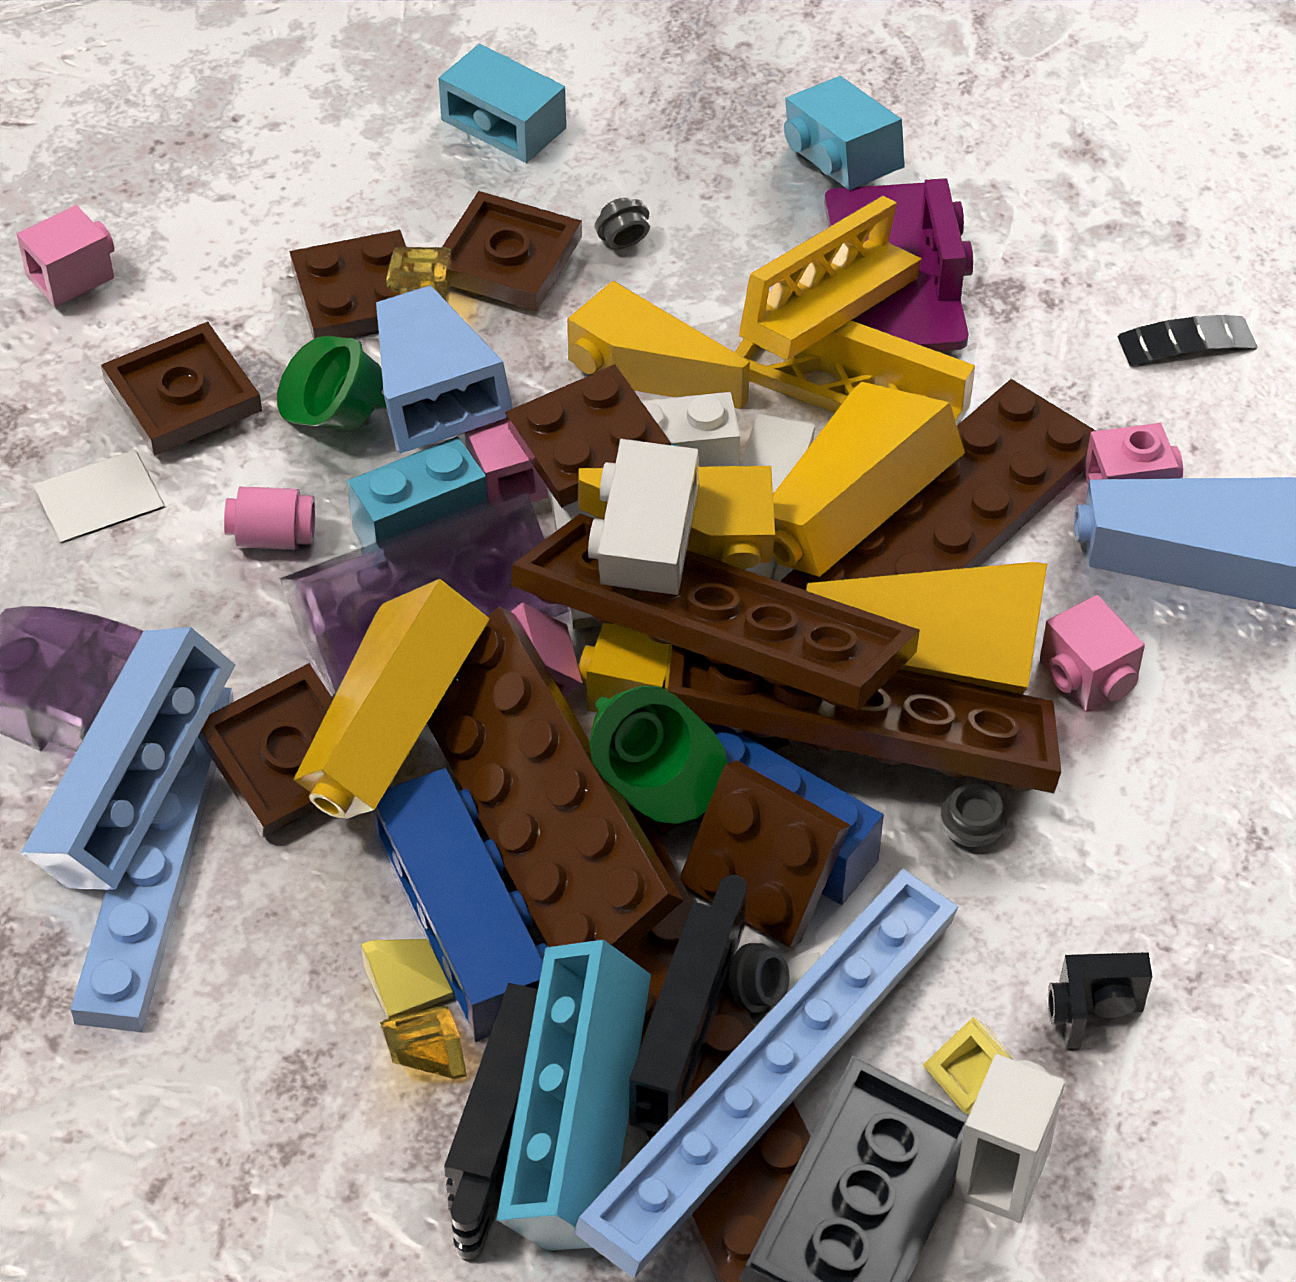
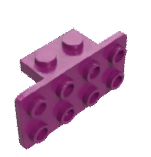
(931, 228)

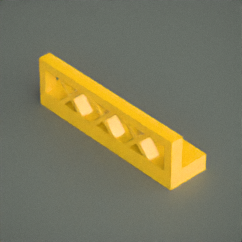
(826, 281)
(865, 355)

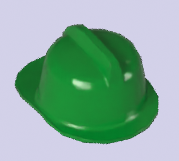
(331, 385)
(656, 753)

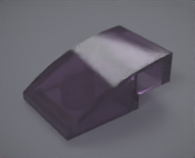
(57, 672)

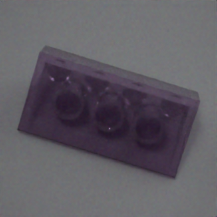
(464, 549)

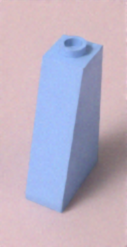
(436, 371)
(1196, 533)

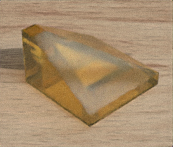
(420, 267)
(425, 1042)

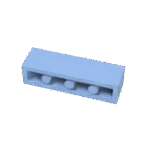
(129, 759)

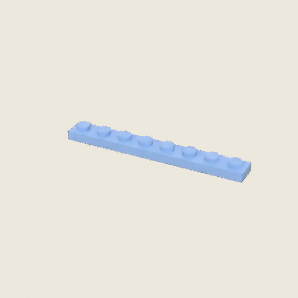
(763, 1075)

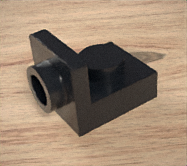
(1099, 985)

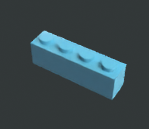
(573, 1091)

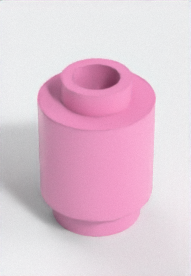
(270, 518)

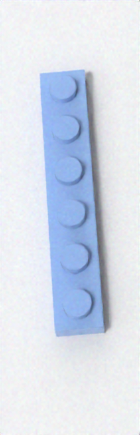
(139, 914)

